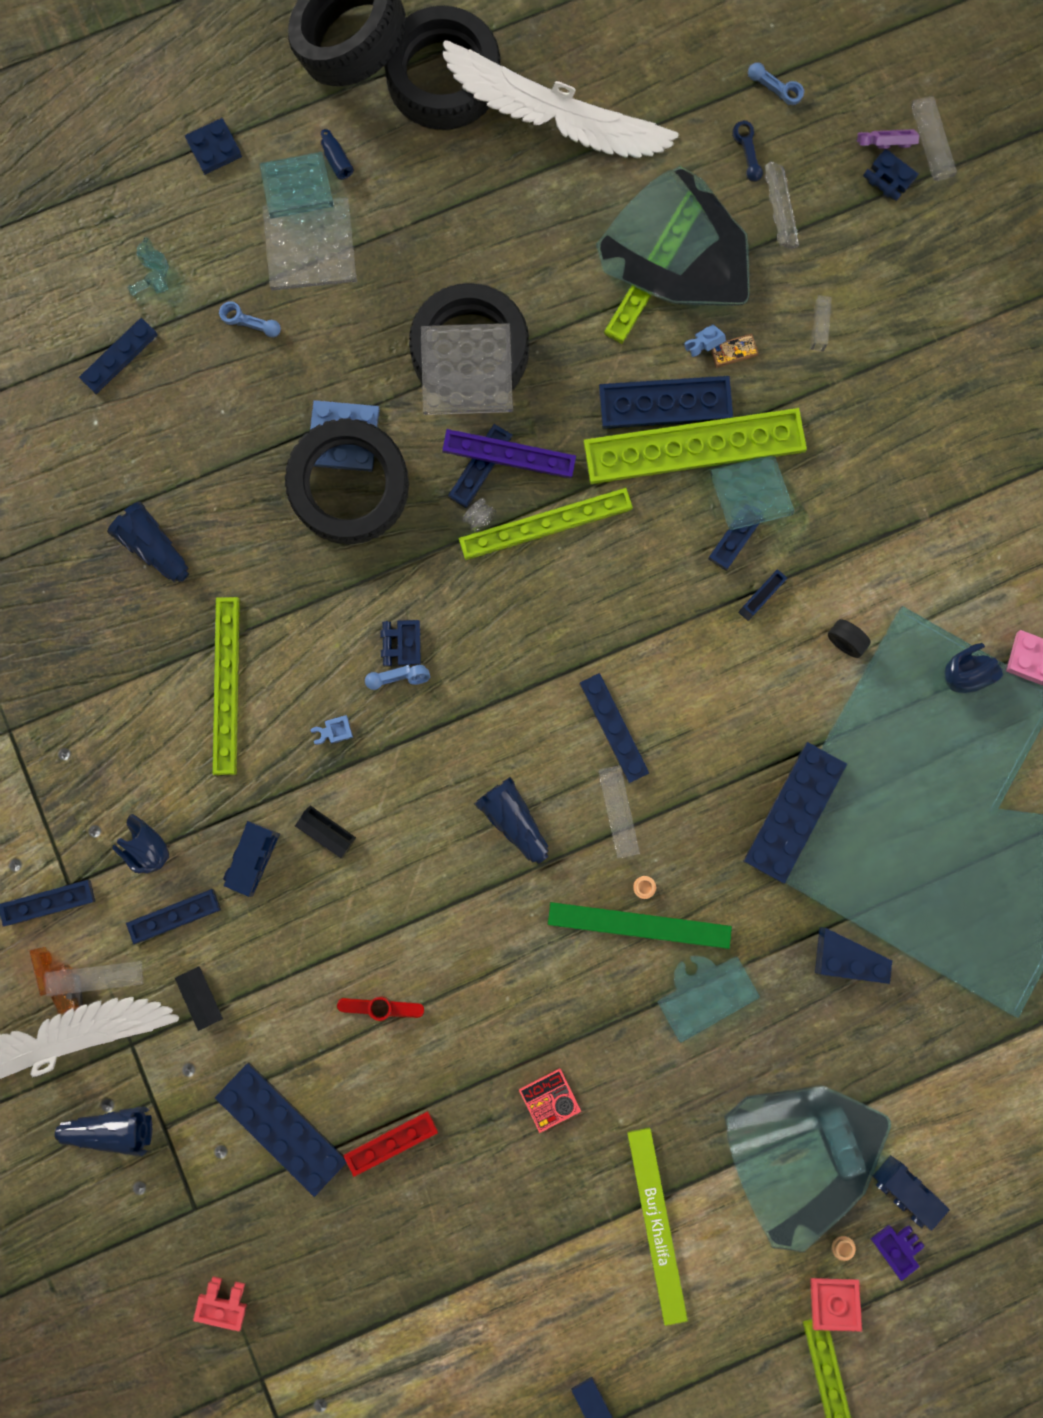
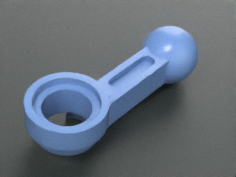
(758, 73)
(270, 327)
(415, 675)

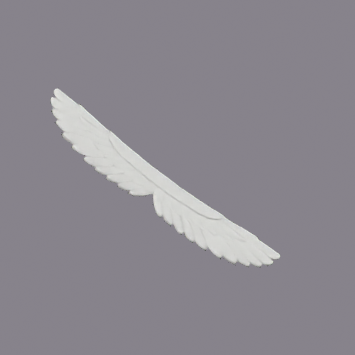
(578, 120)
(80, 1030)

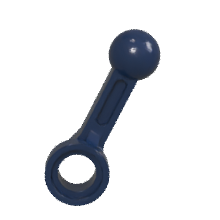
(754, 171)

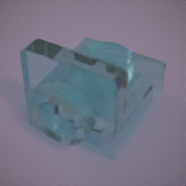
(151, 258)

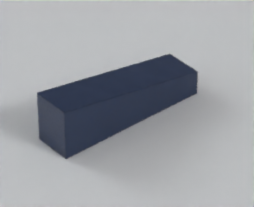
(762, 595)

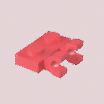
(219, 1311)

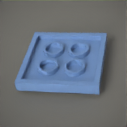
(345, 456)

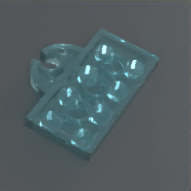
(706, 995)

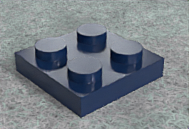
(213, 146)

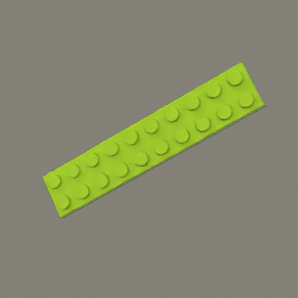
(694, 445)

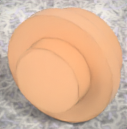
(644, 887)
(843, 1248)

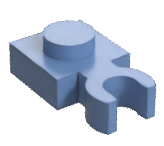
(705, 339)
(336, 730)

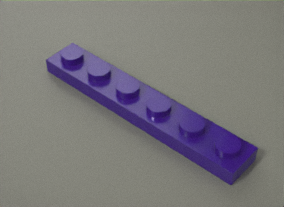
(508, 453)

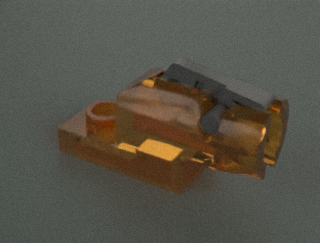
(41, 963)

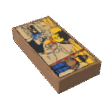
(734, 351)

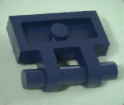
(893, 171)
(408, 643)

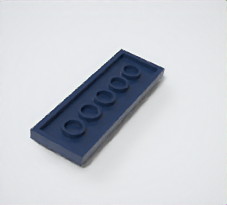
(665, 402)
(795, 812)
(281, 1129)

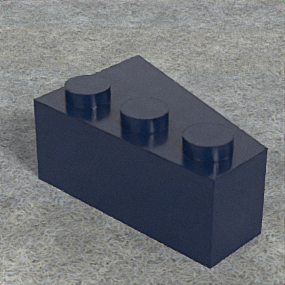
(250, 859)
(848, 959)
(910, 1193)

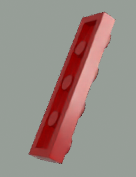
(390, 1143)

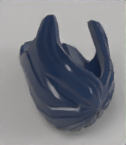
(971, 673)
(147, 849)

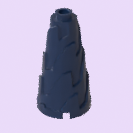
(141, 534)
(512, 817)
(113, 1132)

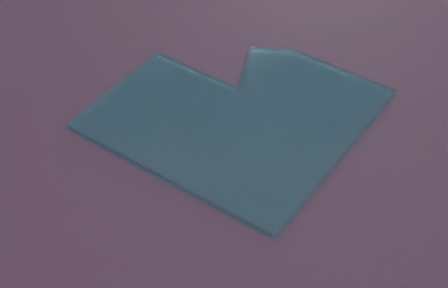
(916, 820)

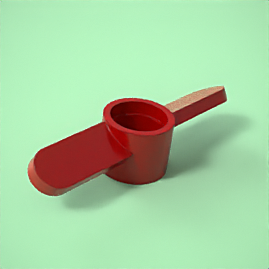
(396, 1009)

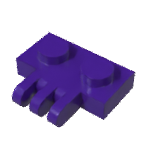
(898, 1249)

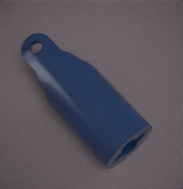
(336, 156)

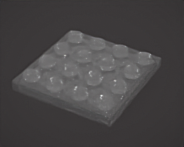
(310, 247)
(466, 369)

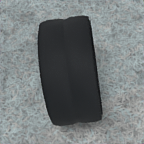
(849, 638)

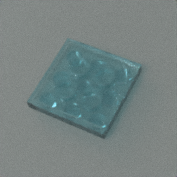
(296, 185)
(752, 492)

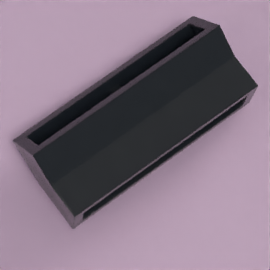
(325, 832)
(198, 998)

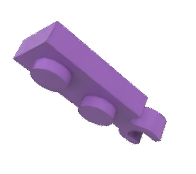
(884, 139)

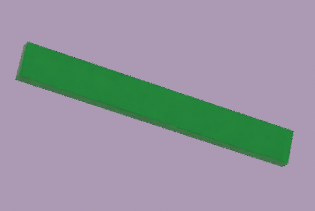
(639, 925)

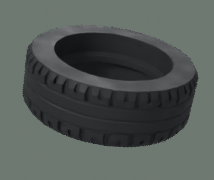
(429, 27)
(354, 58)
(475, 300)
(338, 433)

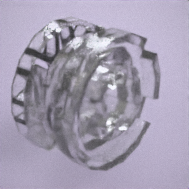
(478, 515)

